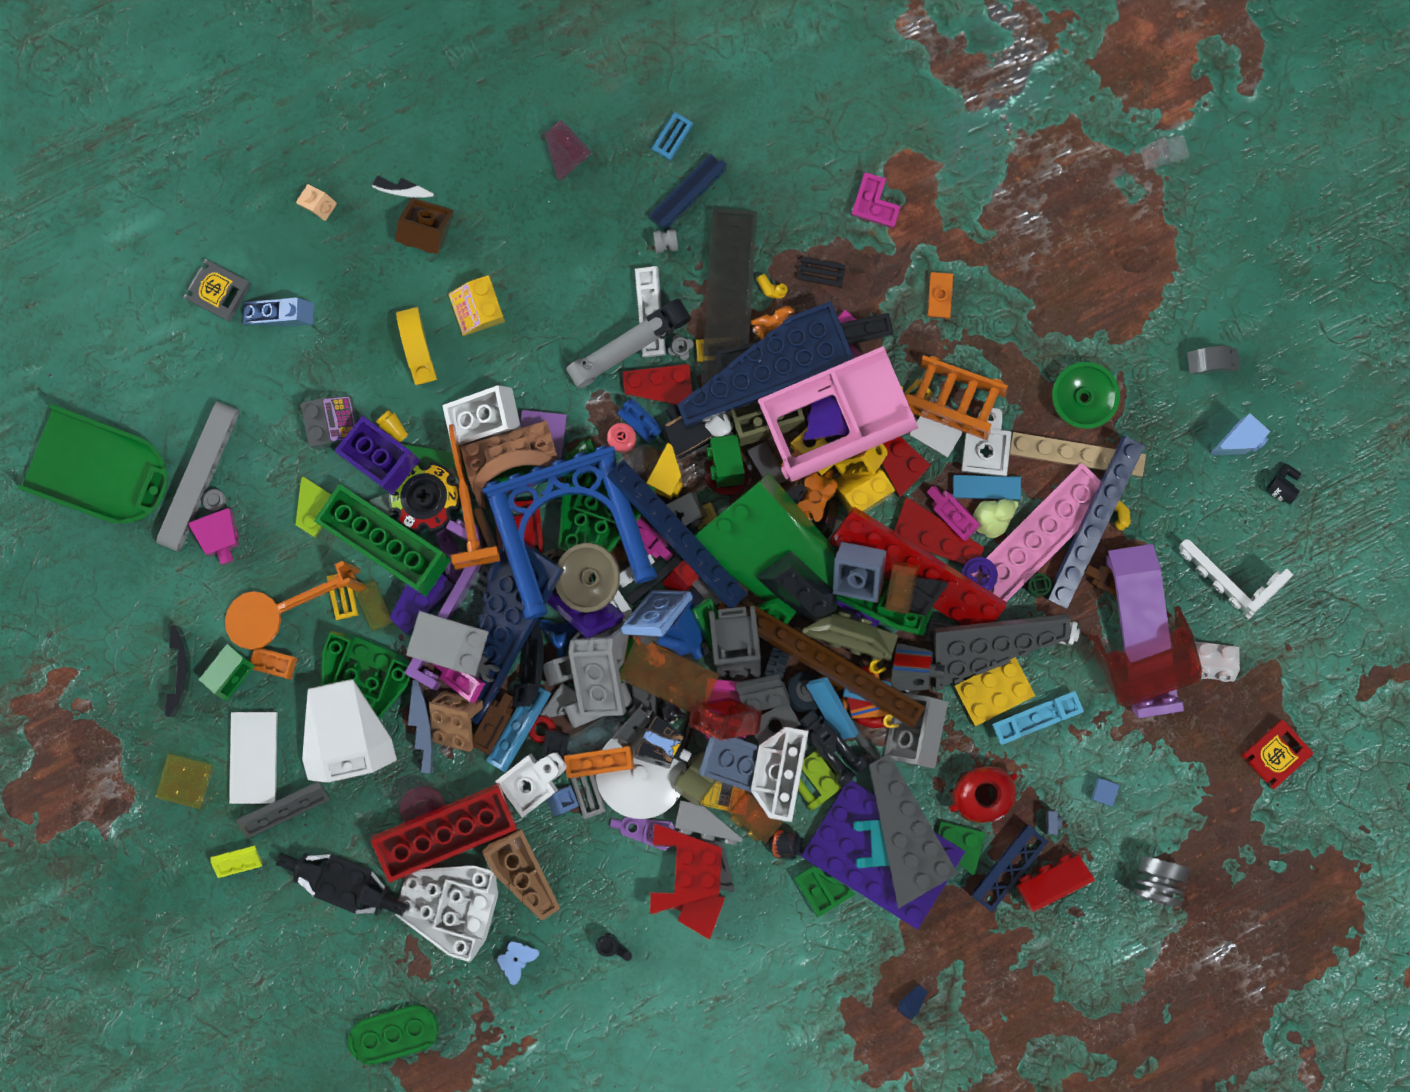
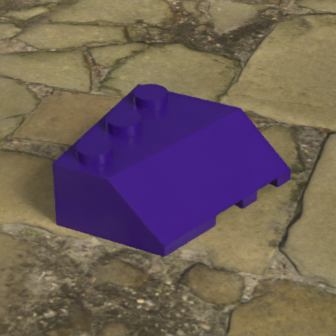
(826, 421)

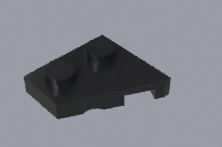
(926, 594)

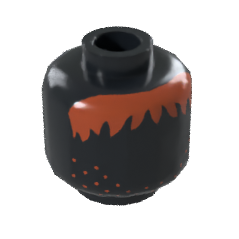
(786, 844)

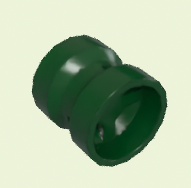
(1036, 588)

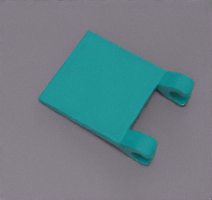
(878, 849)

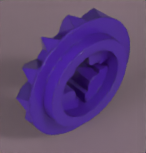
(987, 568)

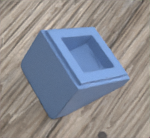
(1105, 792)
(562, 801)

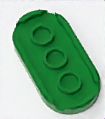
(393, 1034)

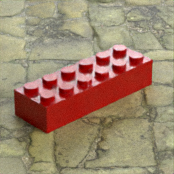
(443, 832)

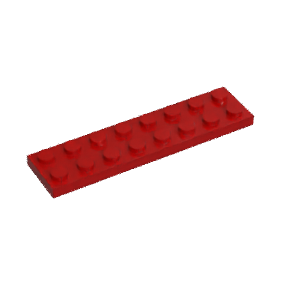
(962, 598)

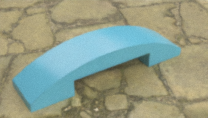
(1037, 717)

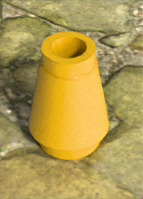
(392, 426)

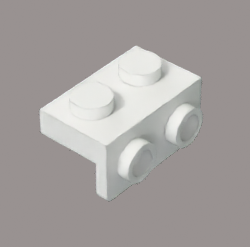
(1219, 661)

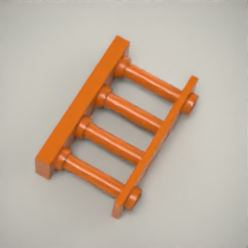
(956, 419)

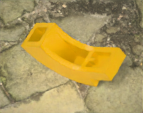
(415, 346)

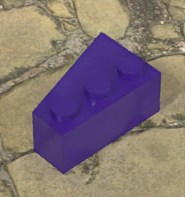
(412, 602)

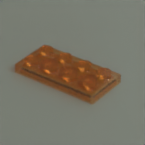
(667, 675)

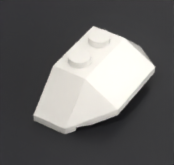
(779, 772)

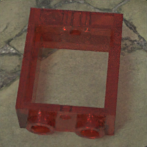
(727, 718)

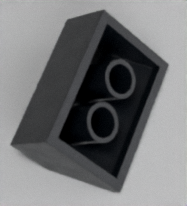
(799, 588)

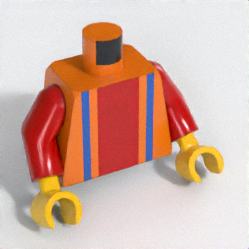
(865, 712)

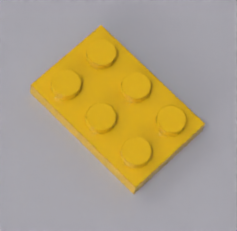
(994, 691)

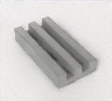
(589, 797)

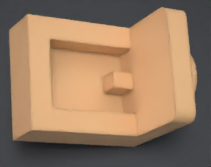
(316, 202)

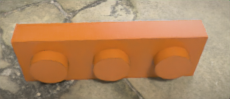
(599, 762)

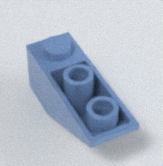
(279, 312)

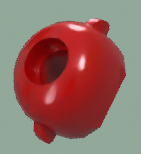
(1004, 794)

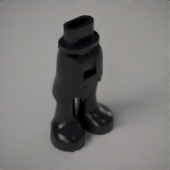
(828, 739)

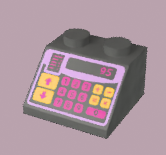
(328, 420)

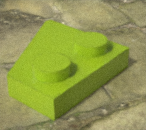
(310, 503)

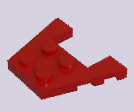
(696, 870)

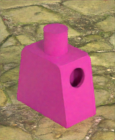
(217, 534)

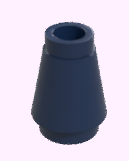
(912, 1002)

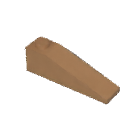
(519, 871)

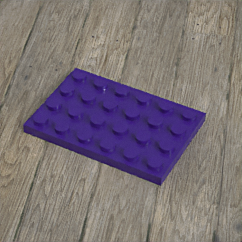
(838, 845)

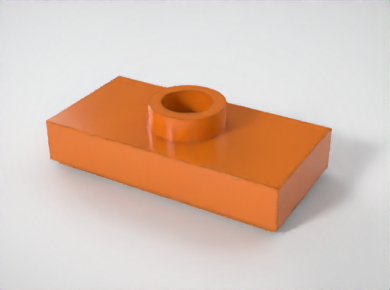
(940, 295)
(273, 663)

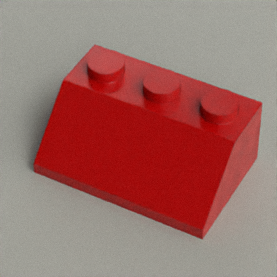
(1054, 882)

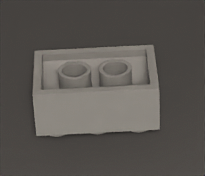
(918, 744)

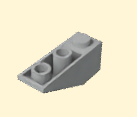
(701, 820)

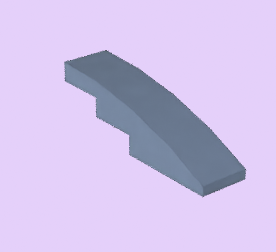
(420, 717)

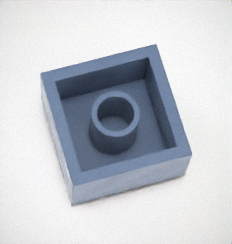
(859, 572)

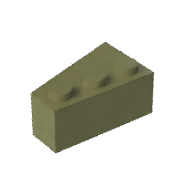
(752, 425)

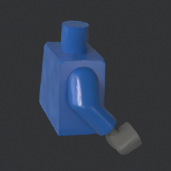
(682, 636)

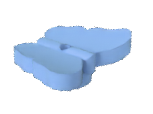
(523, 954)

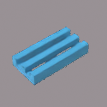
(663, 152)

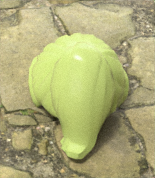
(994, 516)

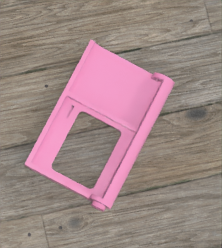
(869, 402)

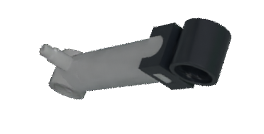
(658, 325)

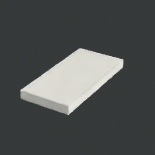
(253, 757)

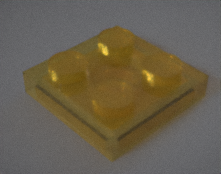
(184, 781)

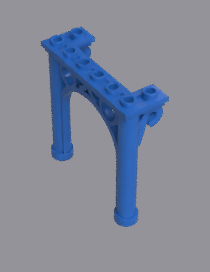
(513, 539)

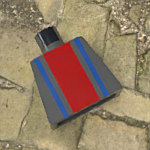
(914, 668)

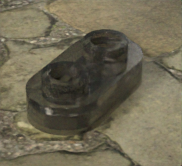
(829, 517)

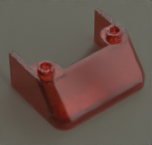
(1154, 674)

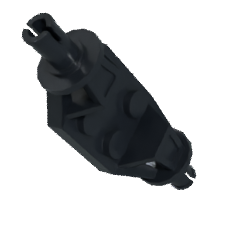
(342, 883)

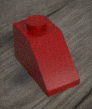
(681, 578)

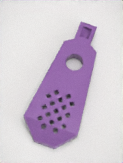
(449, 548)
(643, 829)

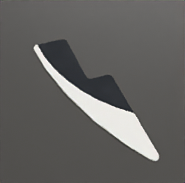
(403, 188)

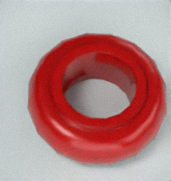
(545, 719)

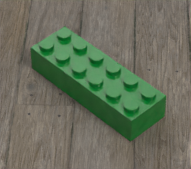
(382, 540)

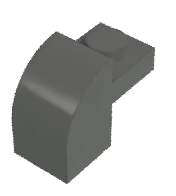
(1213, 360)

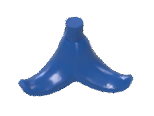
(558, 634)

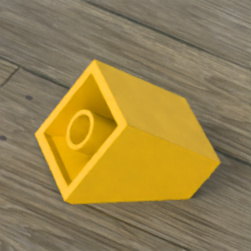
(864, 491)

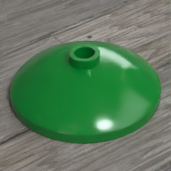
(1096, 384)

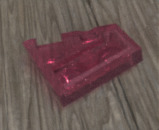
(565, 149)

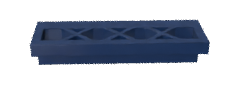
(688, 192)
(1005, 861)

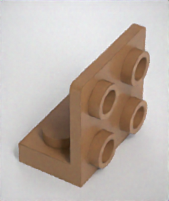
(452, 720)

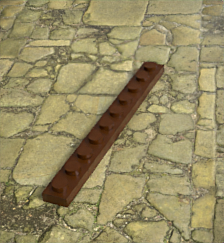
(834, 666)

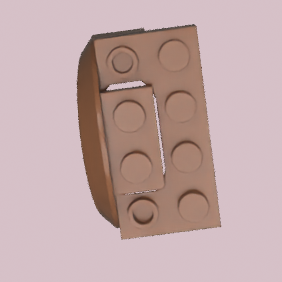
(515, 448)

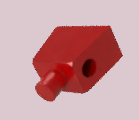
(701, 915)

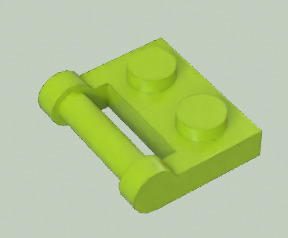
(821, 778)

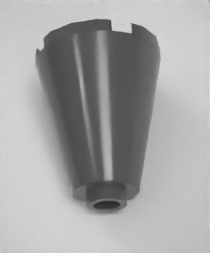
(742, 671)

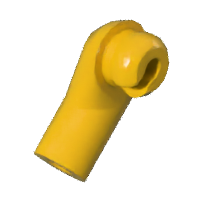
(771, 290)
(1123, 516)

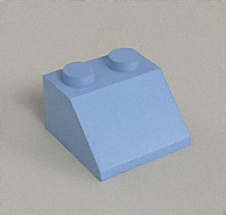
(1244, 437)

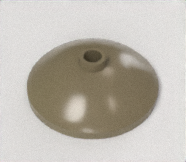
(576, 584)

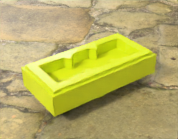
(236, 861)

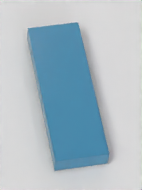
(986, 487)
(832, 707)

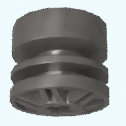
(1161, 881)

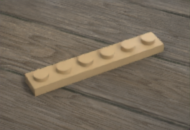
(1066, 452)

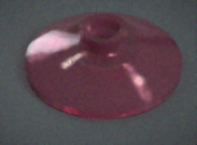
(409, 803)

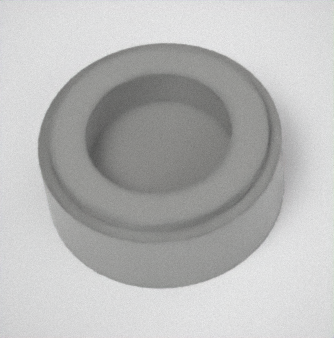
(214, 500)

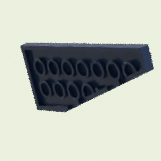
(787, 355)
(505, 617)

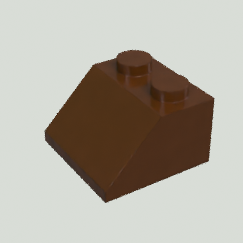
(423, 225)

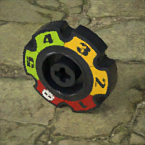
(437, 509)

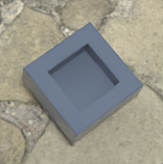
(1053, 822)

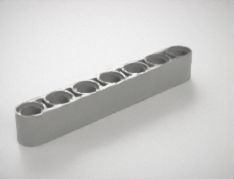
(197, 476)

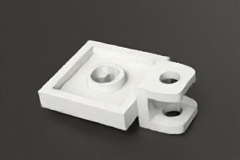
(998, 443)
(540, 776)

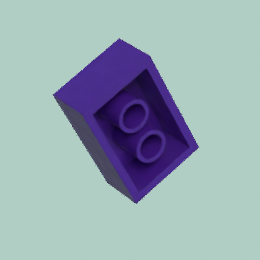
(377, 455)

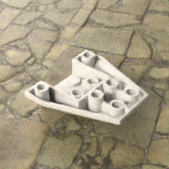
(343, 734)
(451, 907)

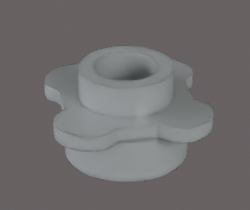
(680, 341)

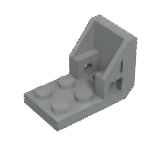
(596, 671)

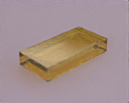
(374, 606)

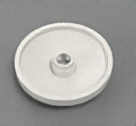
(642, 790)

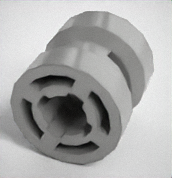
(665, 241)

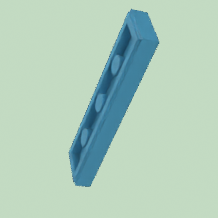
(517, 731)

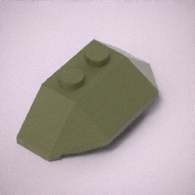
(850, 634)

